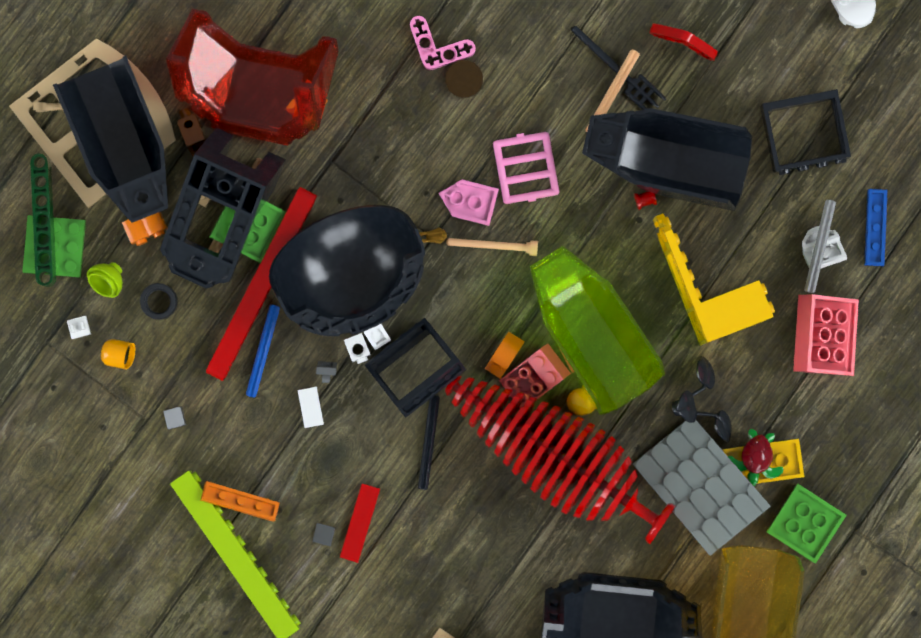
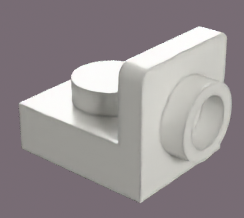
(377, 336)

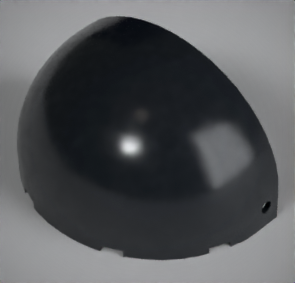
(349, 270)

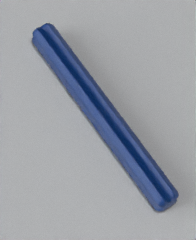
(262, 352)

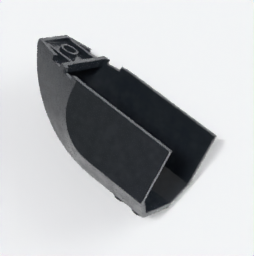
(117, 137)
(673, 154)

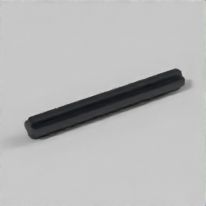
(428, 443)

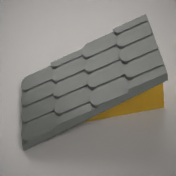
(703, 485)

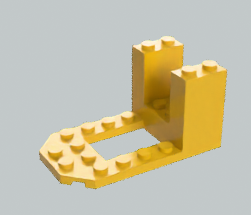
(717, 315)

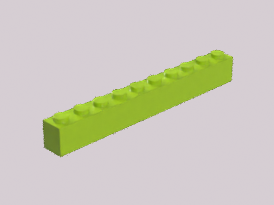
(236, 557)

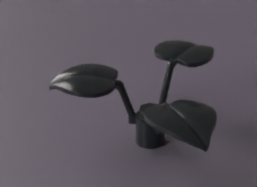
(686, 406)

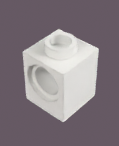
(351, 342)

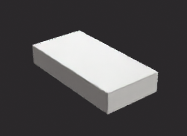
(310, 407)

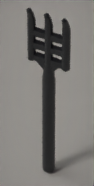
(632, 83)

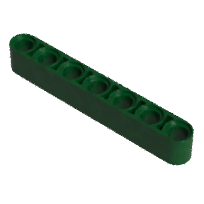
(38, 212)

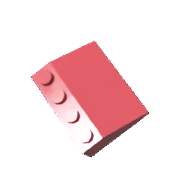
(826, 335)

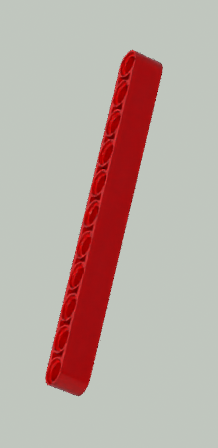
(259, 286)

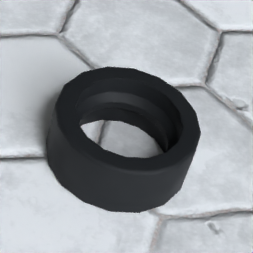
(144, 298)

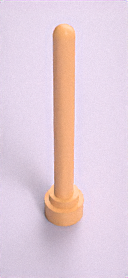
(530, 247)

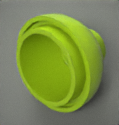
(105, 279)

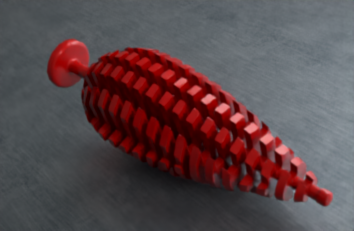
(556, 454)

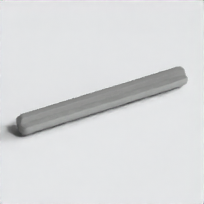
(820, 246)

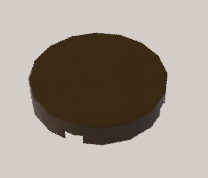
(464, 79)

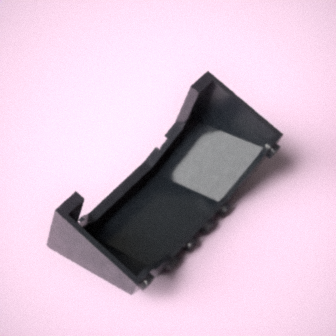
(618, 608)

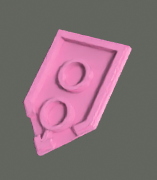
(470, 201)

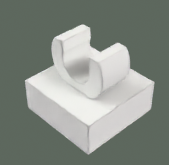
(78, 327)

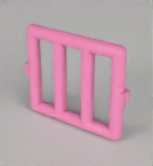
(502, 162)

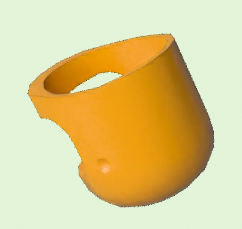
(114, 353)
(579, 403)

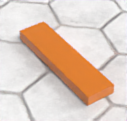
(240, 501)

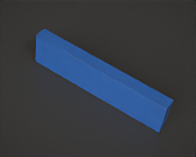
(875, 227)

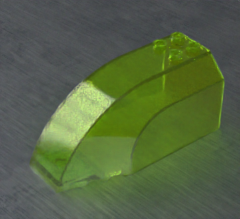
(594, 331)

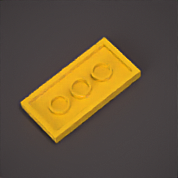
(785, 455)

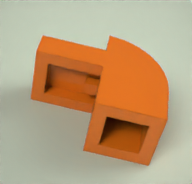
(504, 355)

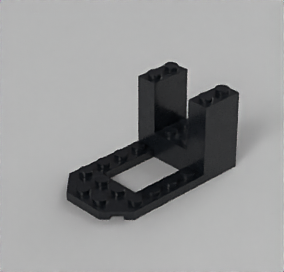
(230, 185)

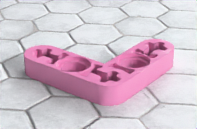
(431, 50)

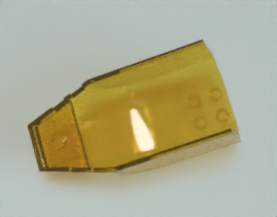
(757, 593)

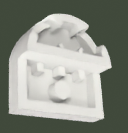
(855, 12)
(833, 252)

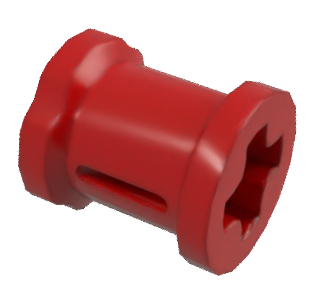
(645, 199)

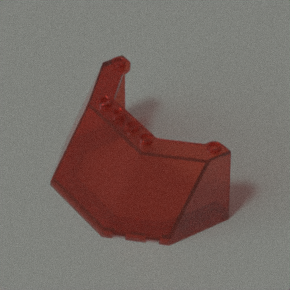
(249, 86)

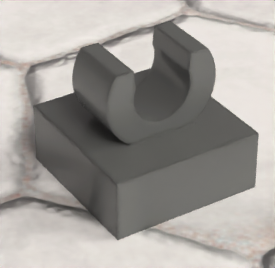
(326, 369)

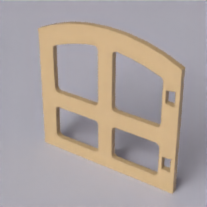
(56, 150)

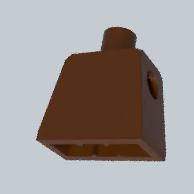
(191, 130)

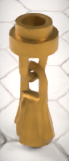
(435, 236)

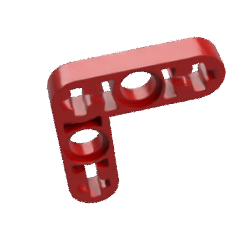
(686, 38)

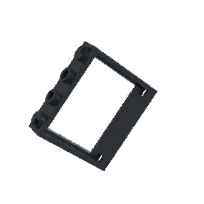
(801, 101)
(432, 384)

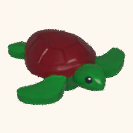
(757, 457)

